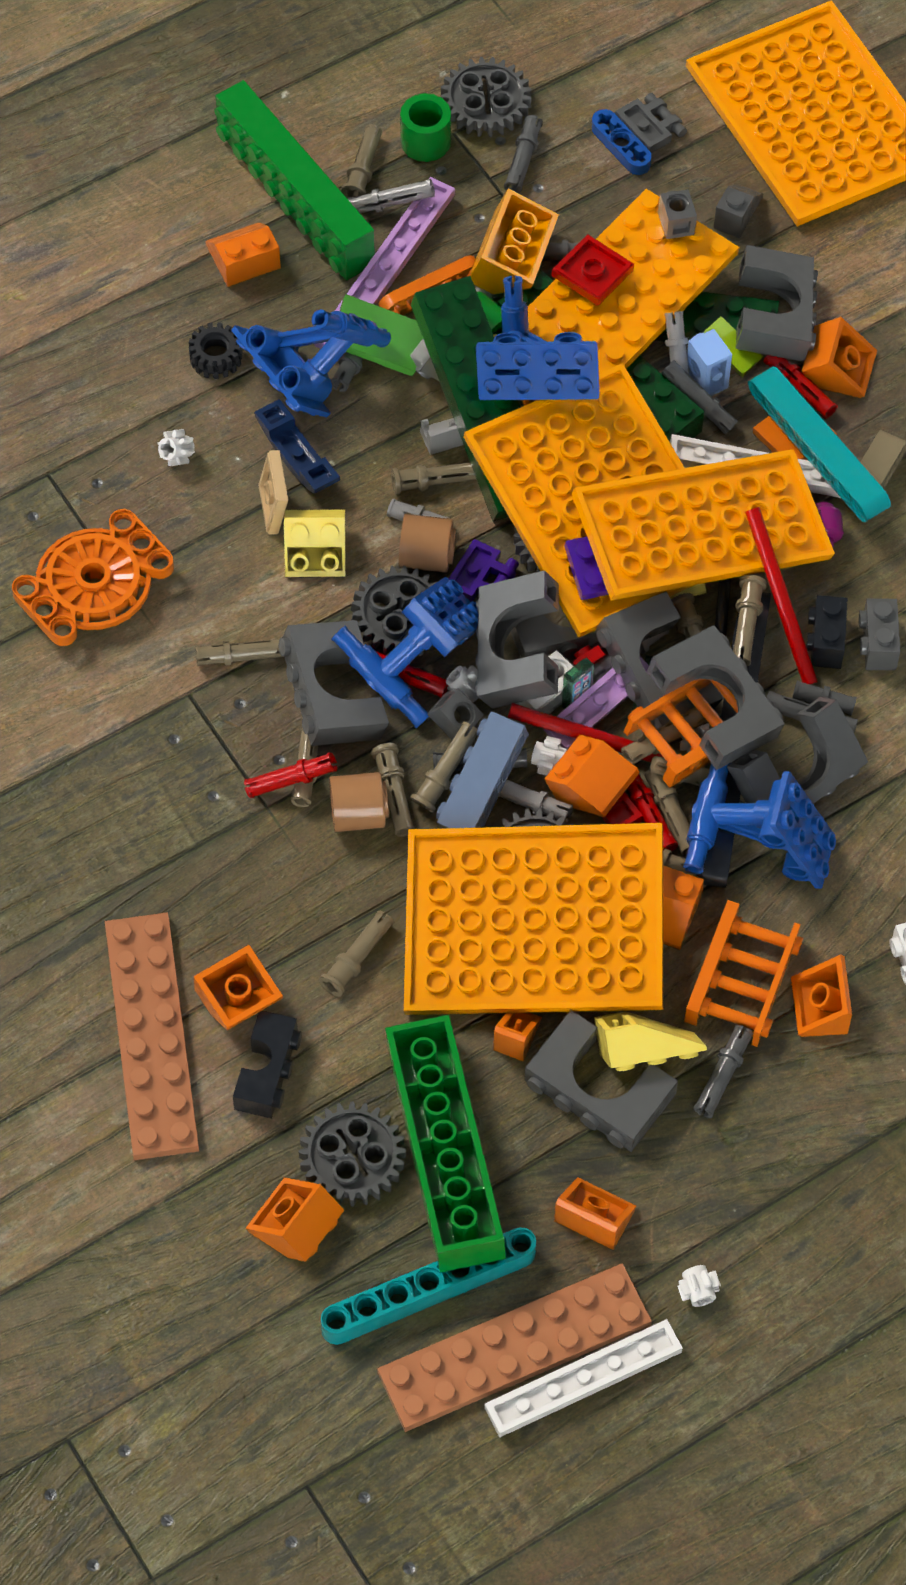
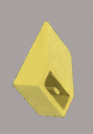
(633, 1039)

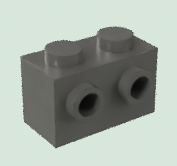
(881, 634)

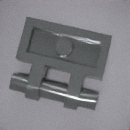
(646, 126)

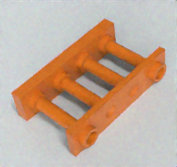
(679, 766)
(720, 951)

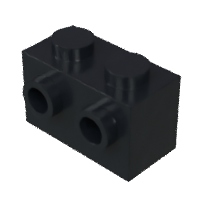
(829, 631)

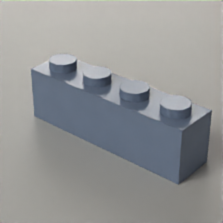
(483, 774)

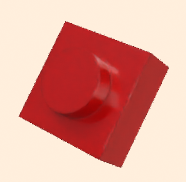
(594, 654)
(623, 812)

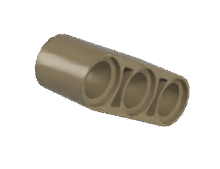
(884, 456)

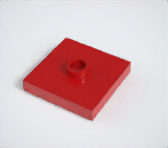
(592, 270)

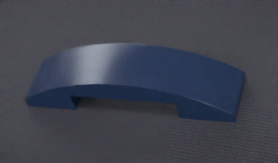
(294, 448)

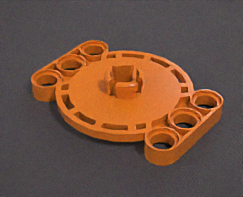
(103, 556)

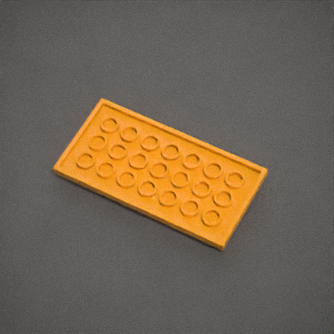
(664, 280)
(693, 523)

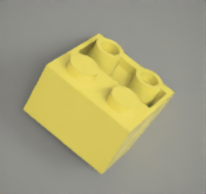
(315, 543)

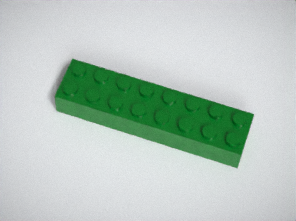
(294, 180)
(445, 1144)

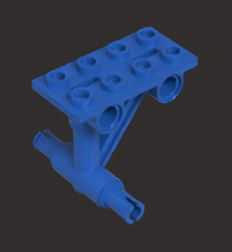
(530, 368)
(302, 382)
(439, 618)
(781, 822)

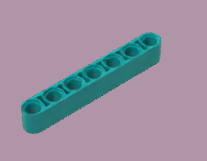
(819, 444)
(417, 1297)

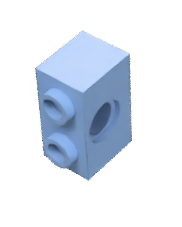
(709, 361)

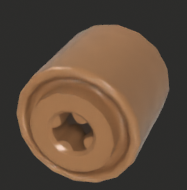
(427, 543)
(358, 802)

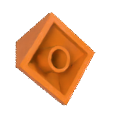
(822, 999)
(593, 1212)

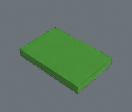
(403, 330)

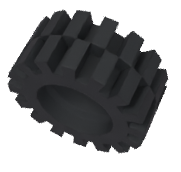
(214, 364)

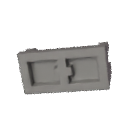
(440, 435)

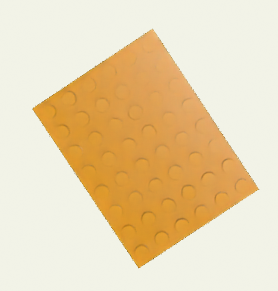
(809, 111)
(558, 445)
(534, 919)

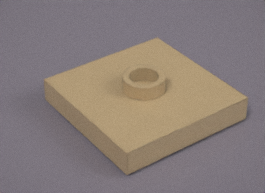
(273, 492)

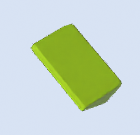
(742, 360)

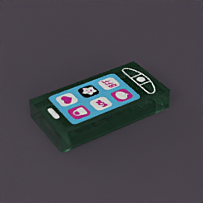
(577, 681)

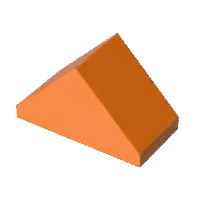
(515, 1034)

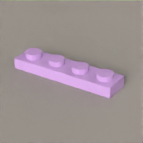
(595, 703)

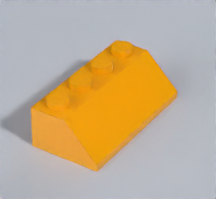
(513, 243)

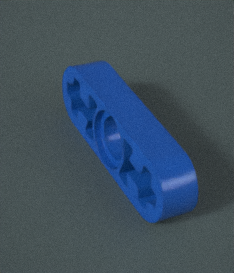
(622, 153)

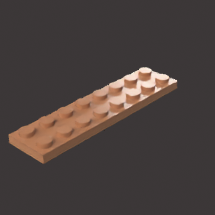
(151, 1036)
(513, 1347)

